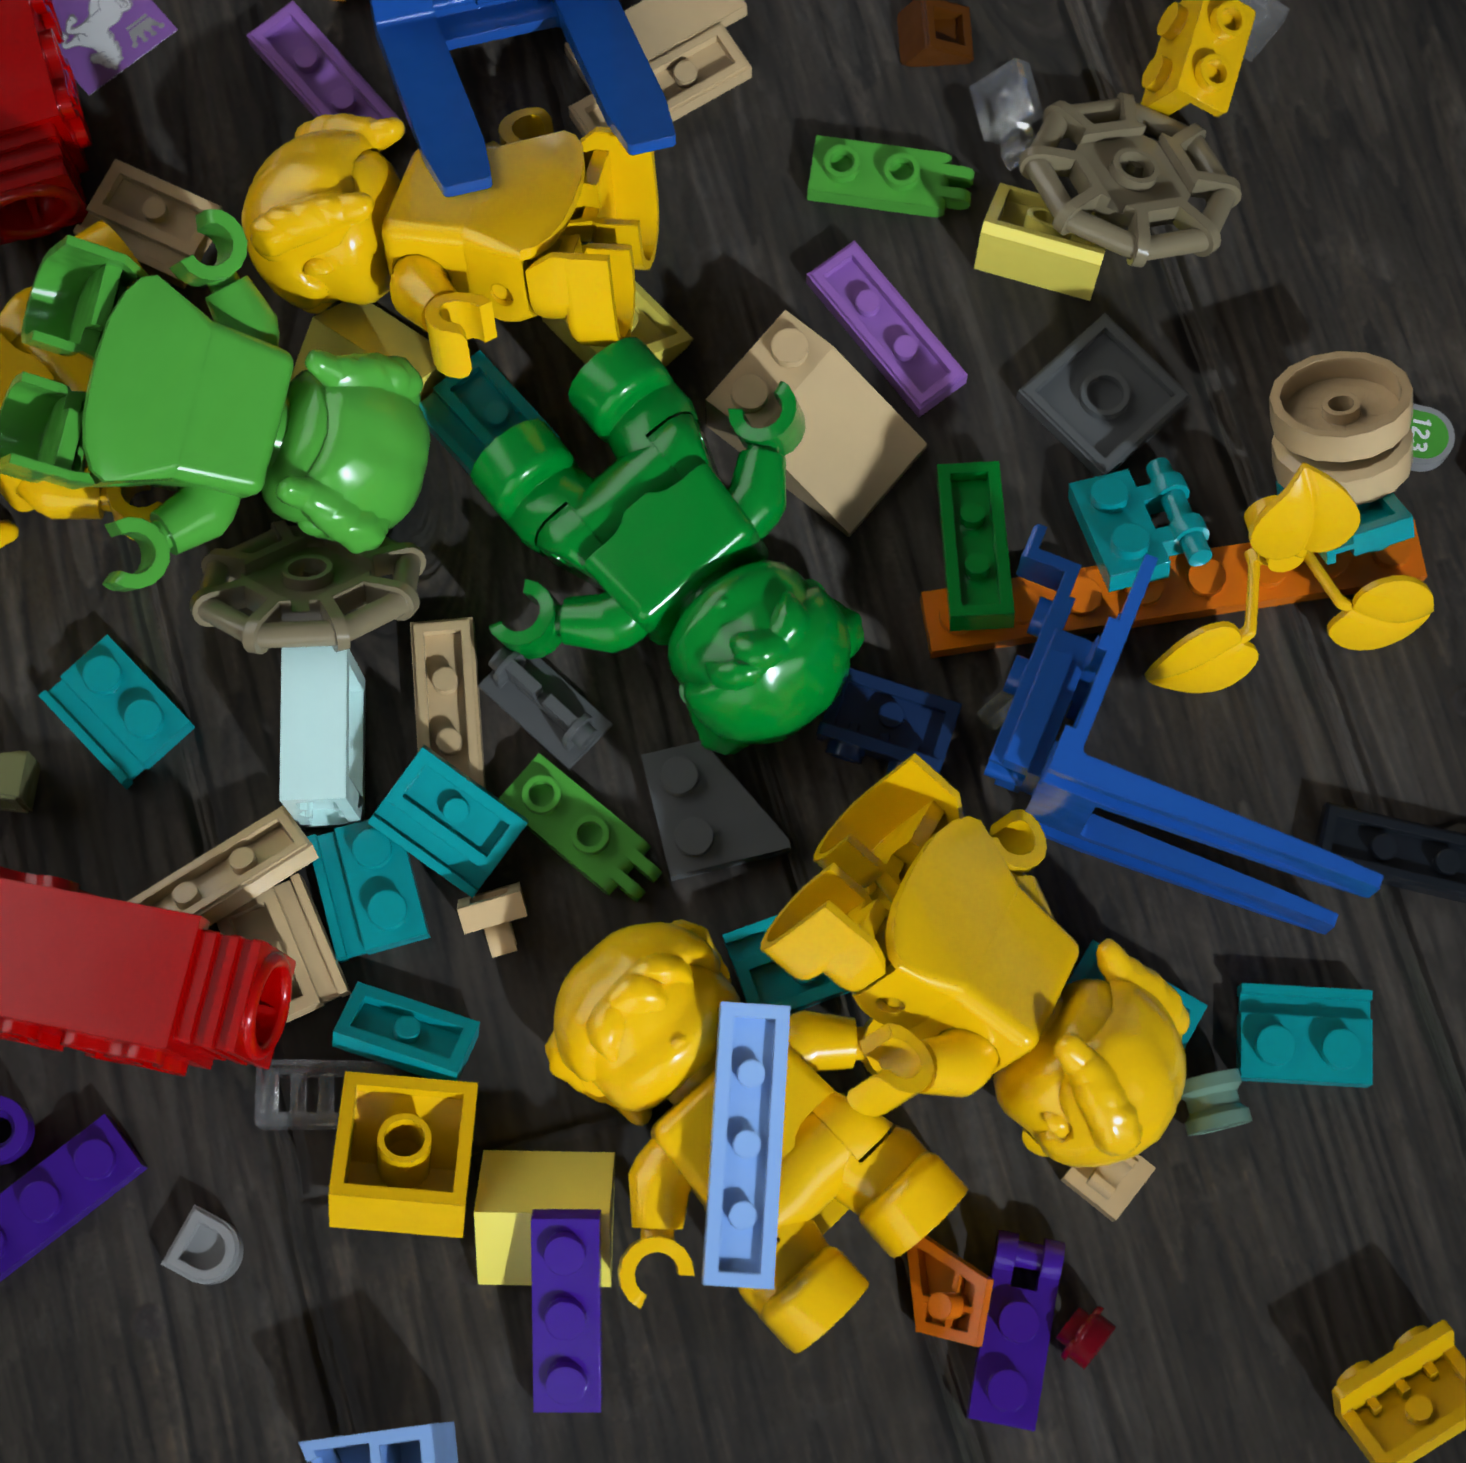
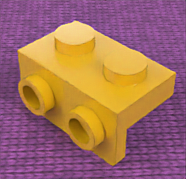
(1197, 56)
(1405, 1398)

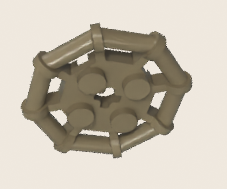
(1130, 179)
(304, 589)

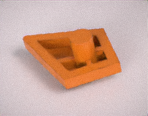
(948, 1294)

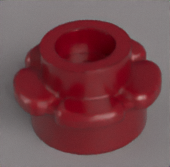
(1085, 1335)

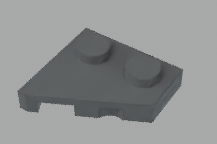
(706, 813)

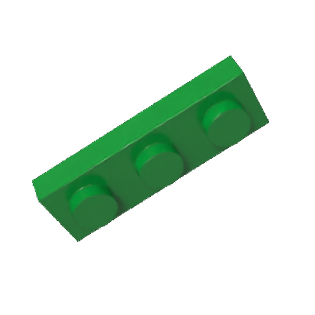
(975, 546)

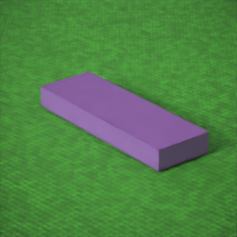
(314, 67)
(886, 328)

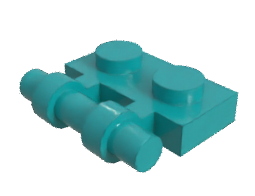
(1120, 528)

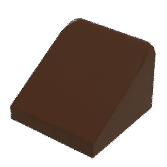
(935, 34)

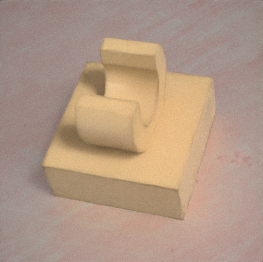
(494, 913)
(1109, 1186)

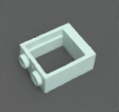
(322, 737)

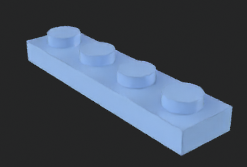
(746, 1145)

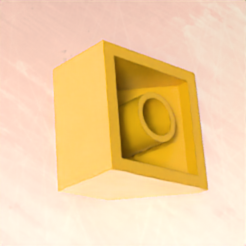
(402, 1154)

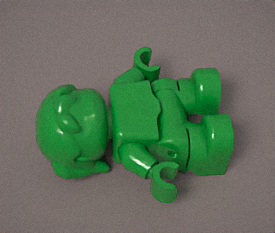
(674, 551)

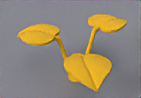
(1284, 531)

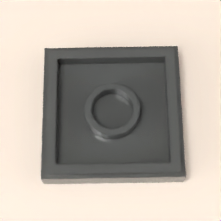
(1103, 397)

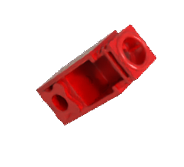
(39, 126)
(134, 980)

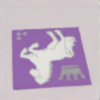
(108, 36)

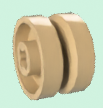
(1346, 419)

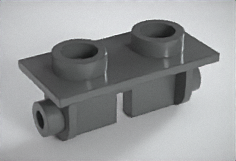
(544, 705)

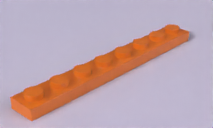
(1186, 594)

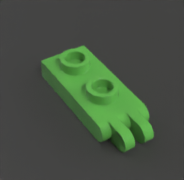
(887, 177)
(580, 828)

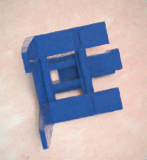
(416, 49)
(1071, 784)

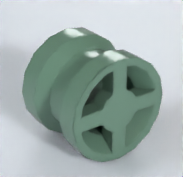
(1214, 1102)

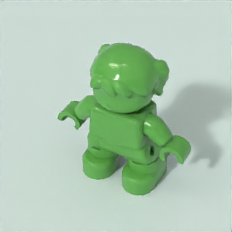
(207, 406)

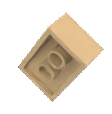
(852, 435)

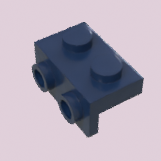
(887, 722)

